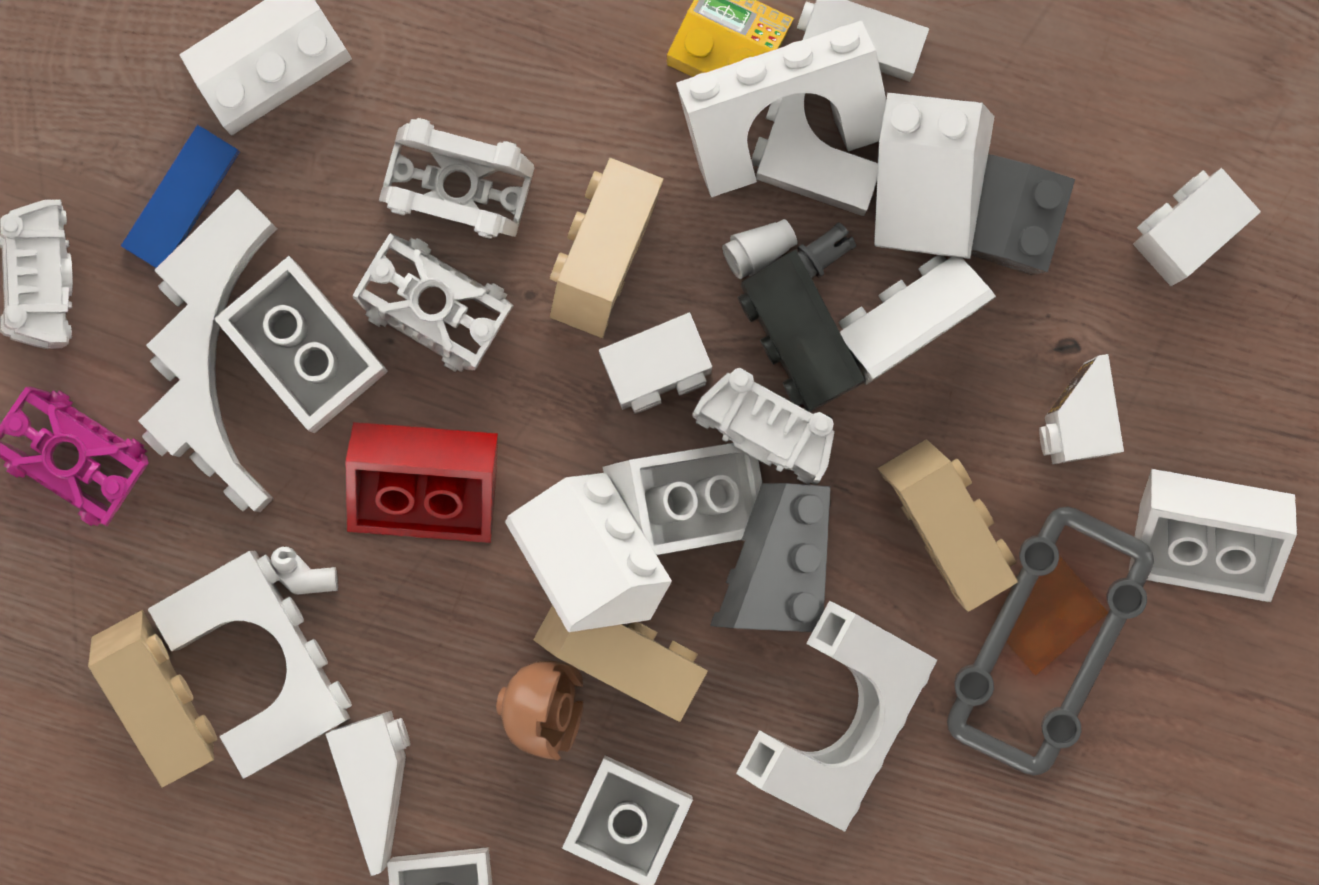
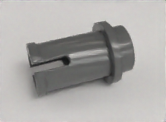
(823, 250)

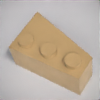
(603, 246)
(951, 523)
(628, 661)
(151, 699)

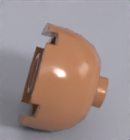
(541, 708)

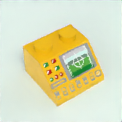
(725, 33)

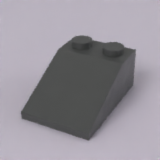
(1020, 214)

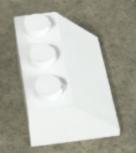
(264, 59)
(913, 315)
(1216, 534)
(589, 554)

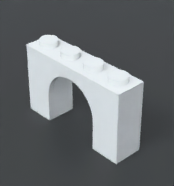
(727, 100)
(793, 153)
(308, 699)
(837, 778)

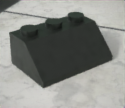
(800, 333)

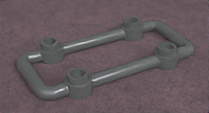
(1038, 558)

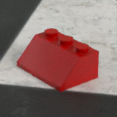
(421, 482)

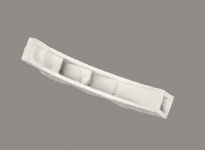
(203, 276)

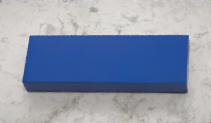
(180, 197)

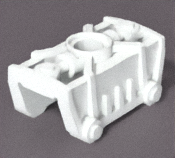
(461, 155)
(36, 275)
(430, 328)
(767, 426)

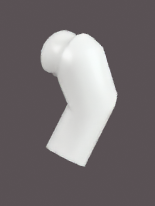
(299, 577)

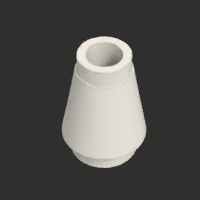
(758, 247)

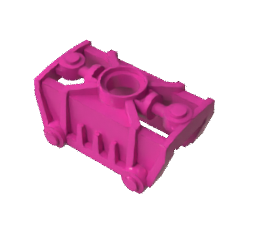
(91, 441)

